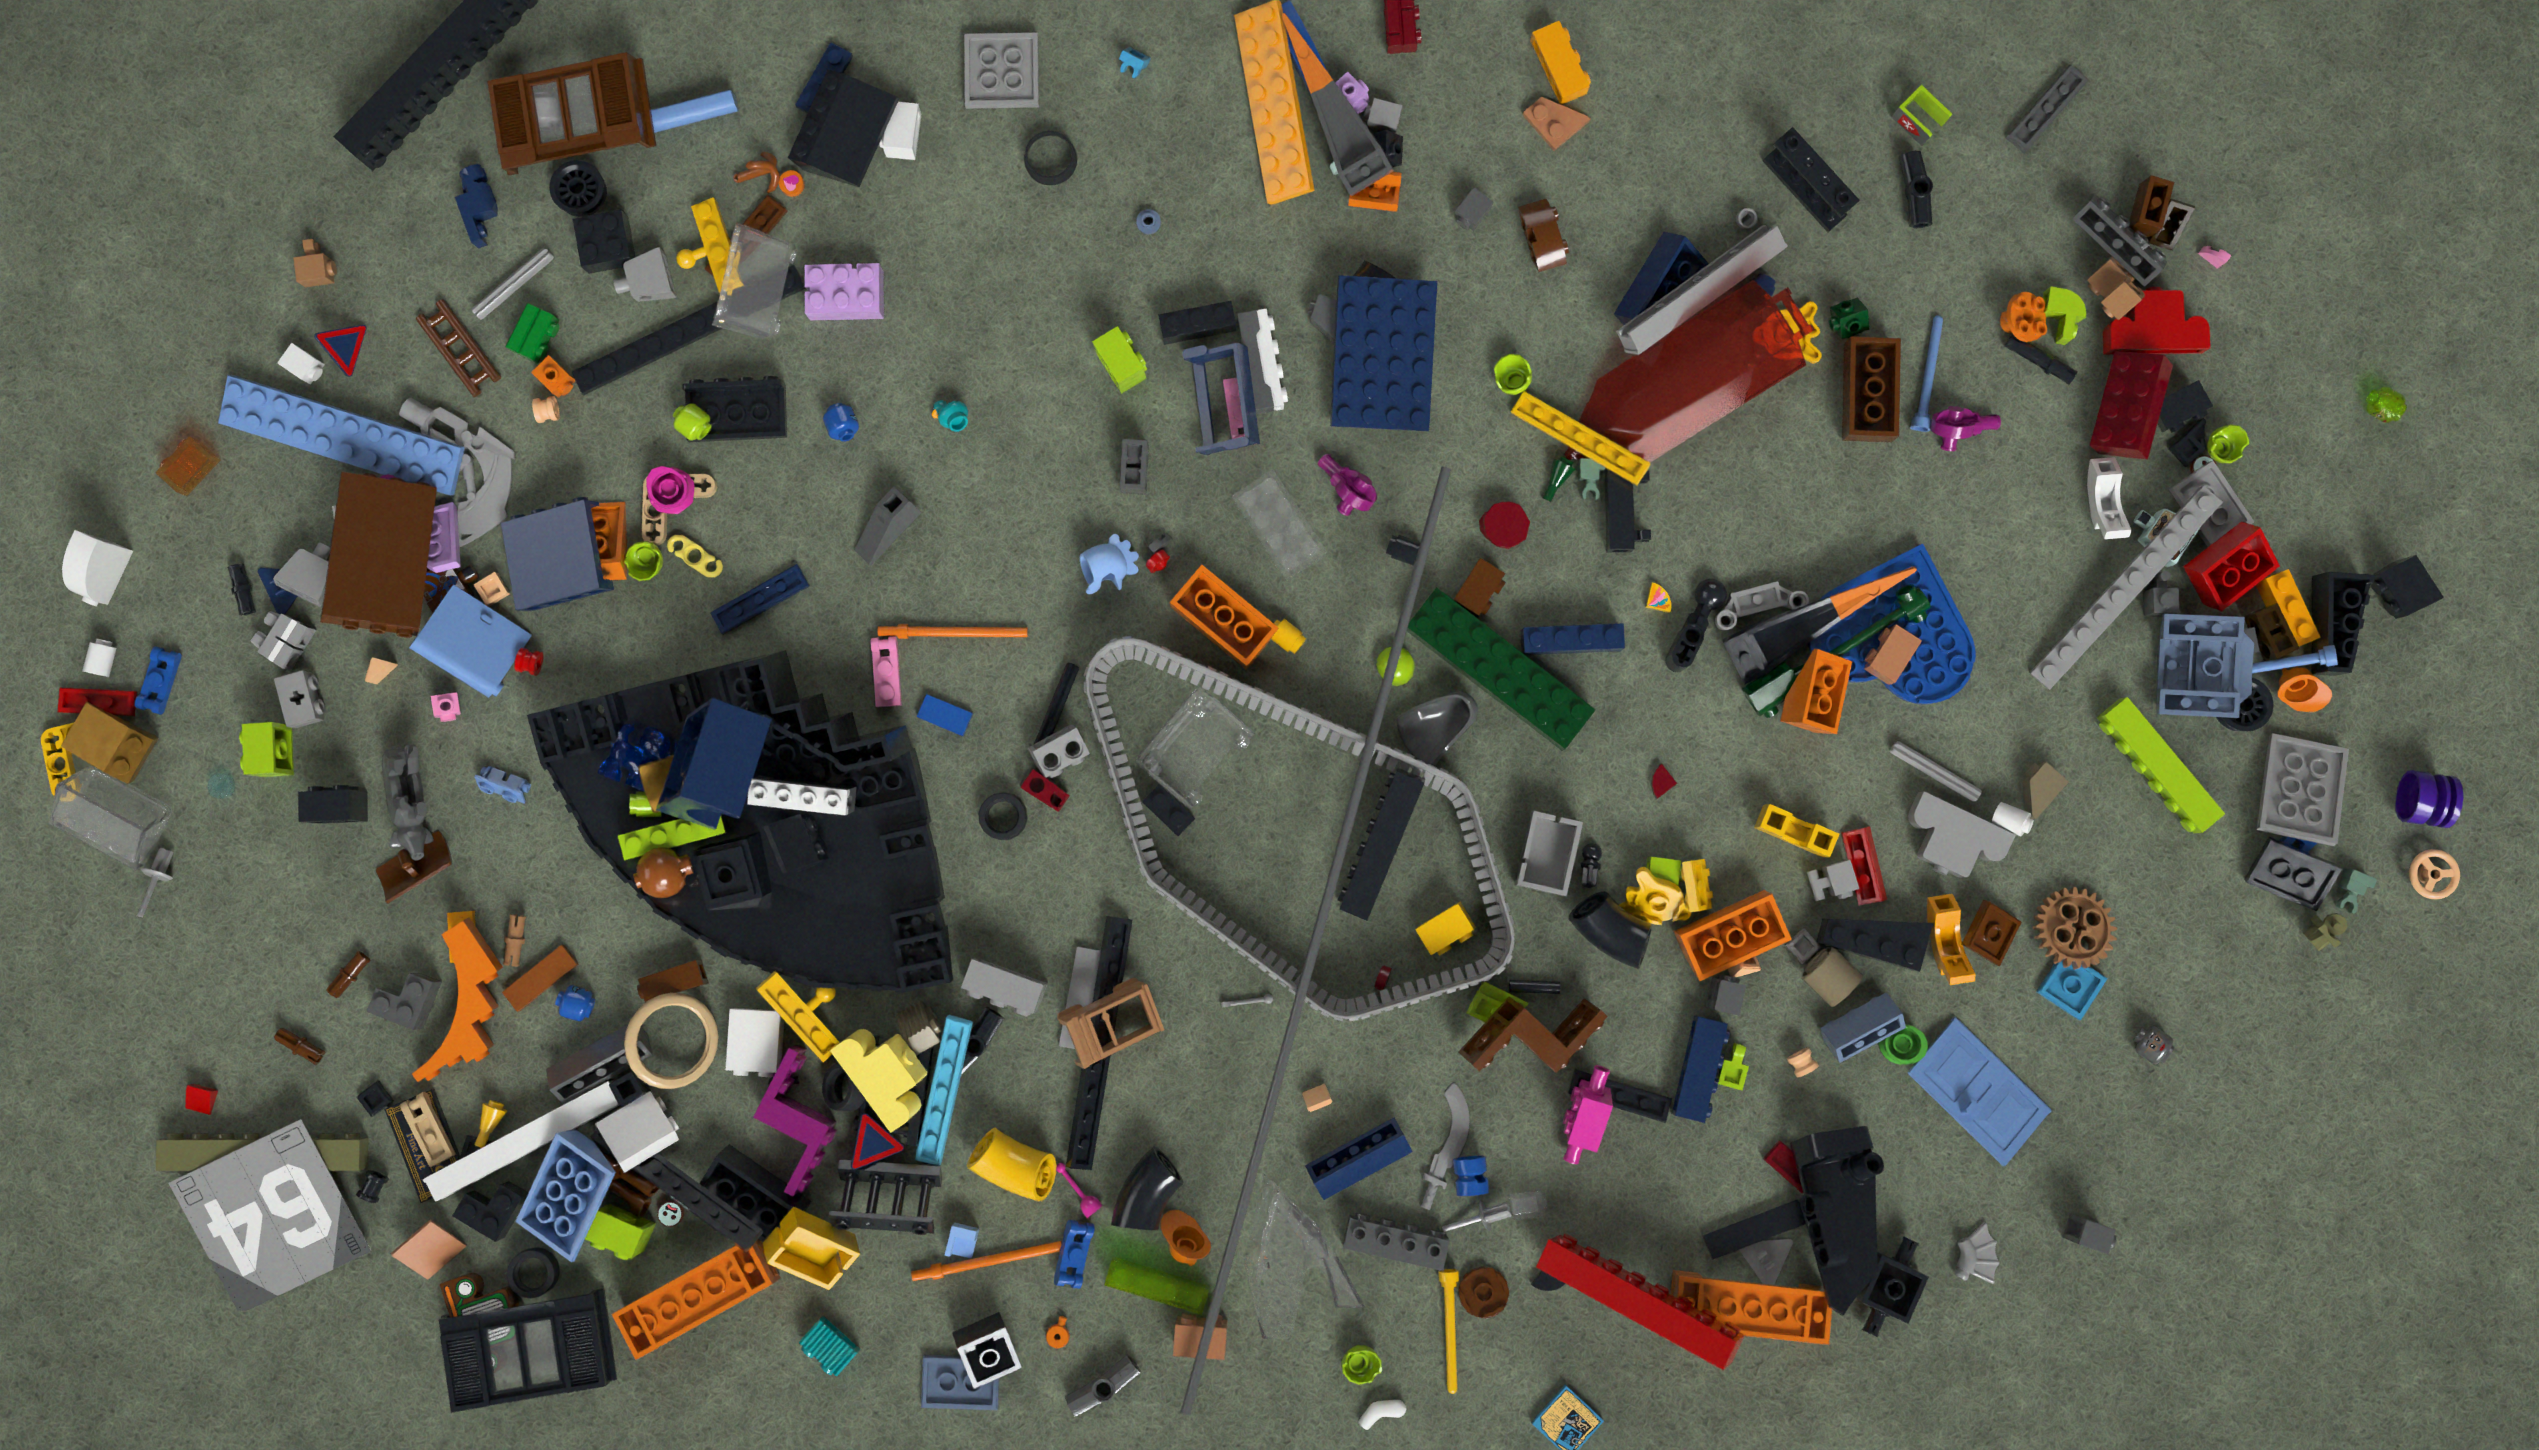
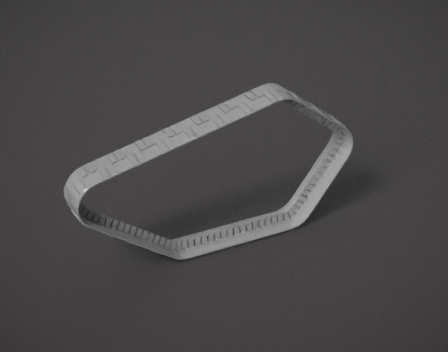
(1349, 735)

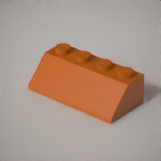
(1223, 617)
(1732, 935)

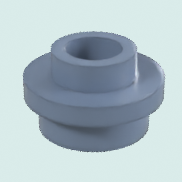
(1153, 227)

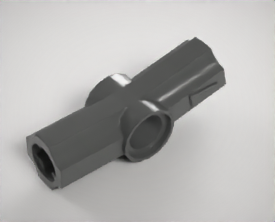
(1090, 1396)

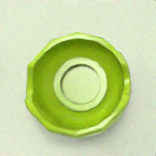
(1515, 367)
(2233, 438)
(643, 560)
(1404, 669)
(1353, 1361)

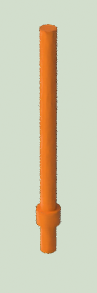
(903, 631)
(938, 1270)

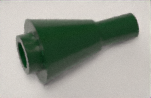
(1559, 473)

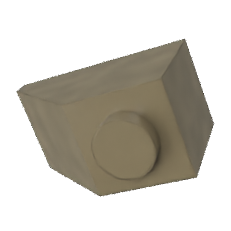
(2041, 787)

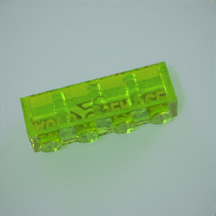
(1157, 1285)

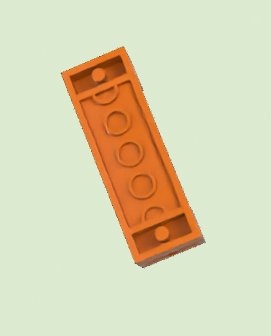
(694, 1298)
(1760, 1308)

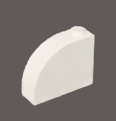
(93, 567)

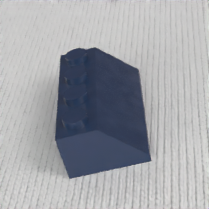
(1667, 267)

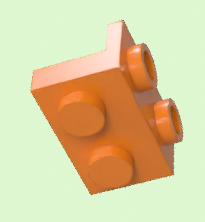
(1379, 195)

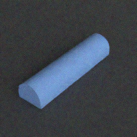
(694, 110)

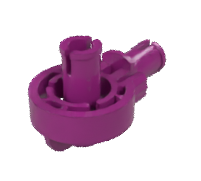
(1960, 424)
(1352, 486)

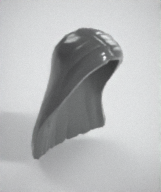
(1436, 725)

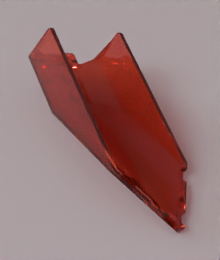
(1697, 373)

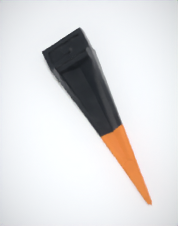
(1773, 640)

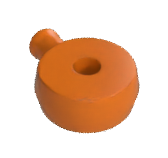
(1058, 1329)

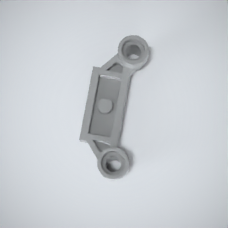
(1758, 600)

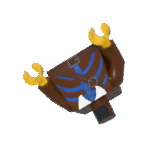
(439, 584)

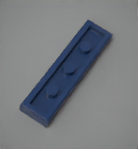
(759, 599)

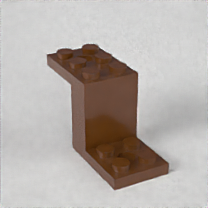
(1551, 1048)

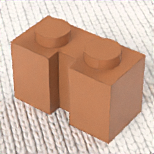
(1892, 654)

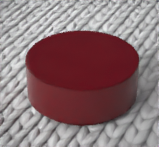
(1382, 978)

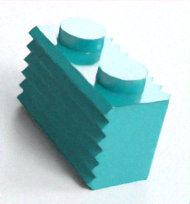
(828, 1346)

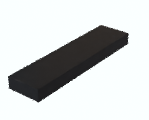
(1630, 1098)
(1754, 1229)

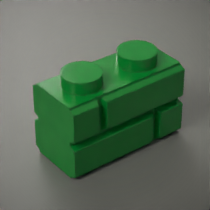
(533, 333)

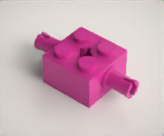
(1588, 1115)

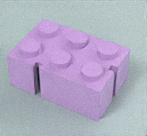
(844, 292)

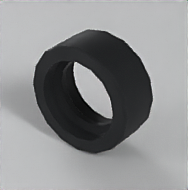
(984, 820)
(833, 1090)
(513, 1272)

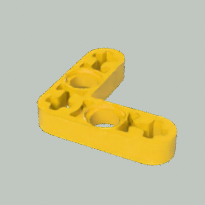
(50, 758)

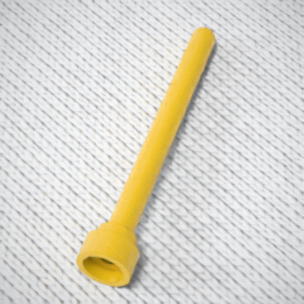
(1449, 1280)

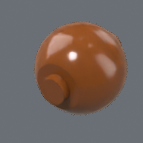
(662, 872)

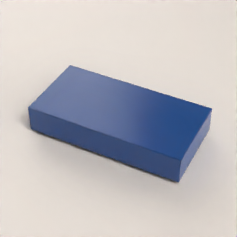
(944, 715)

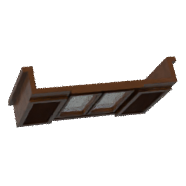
(571, 111)

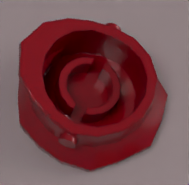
(1505, 524)

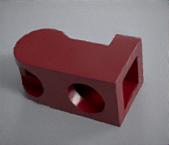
(1044, 790)

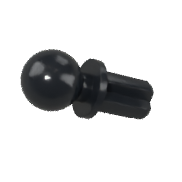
(1592, 854)

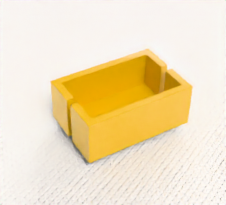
(810, 1248)

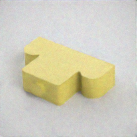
(883, 1074)

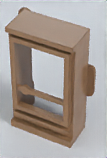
(1083, 1033)

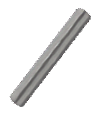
(512, 283)
(1935, 771)

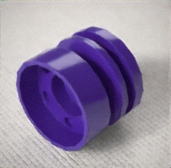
(2429, 799)

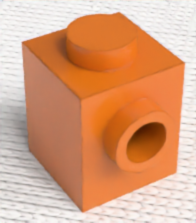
(554, 377)

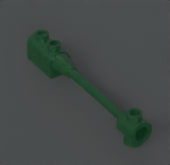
(1771, 689)

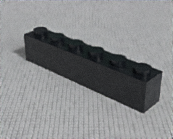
(1382, 843)

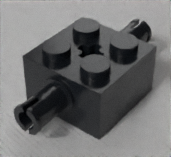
(1903, 1298)

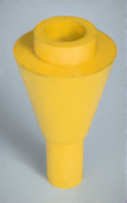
(490, 1118)

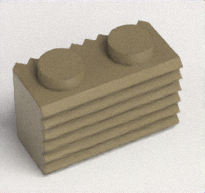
(919, 1027)

